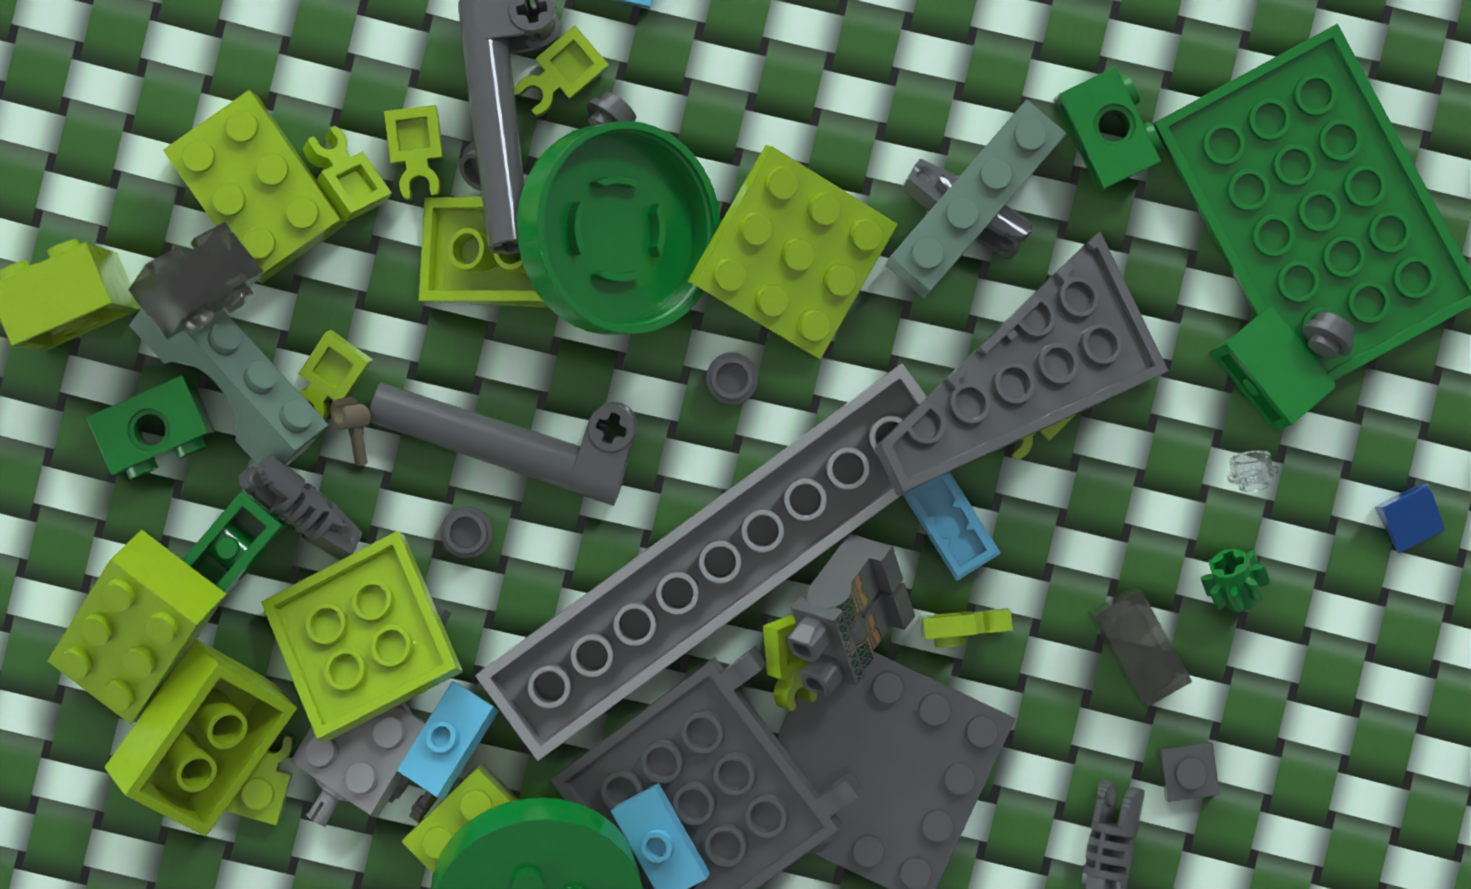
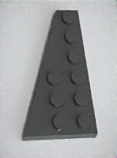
(1048, 361)

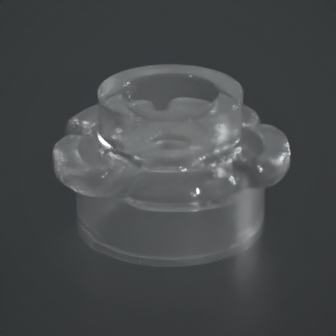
(1251, 470)

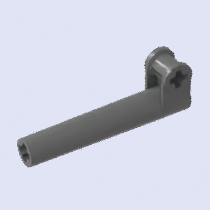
(488, 37)
(588, 470)

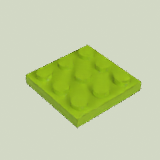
(792, 252)
(361, 637)

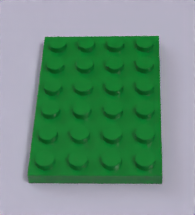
(1318, 200)

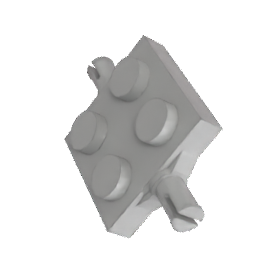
(359, 763)

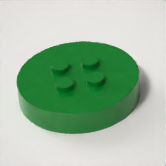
(616, 227)
(537, 847)

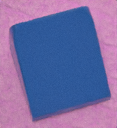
(1411, 517)

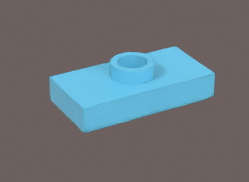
(951, 525)
(447, 740)
(660, 840)

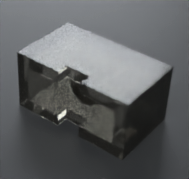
(188, 289)
(1140, 647)

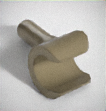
(350, 415)

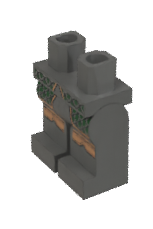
(848, 613)

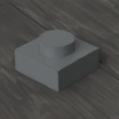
(1189, 771)

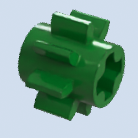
(1235, 580)

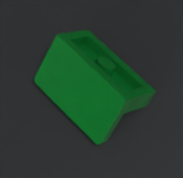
(1273, 369)

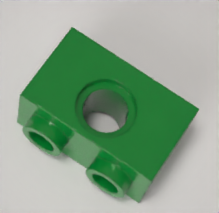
(1104, 159)
(120, 427)
(235, 542)

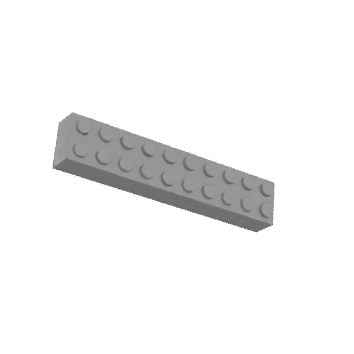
(702, 572)

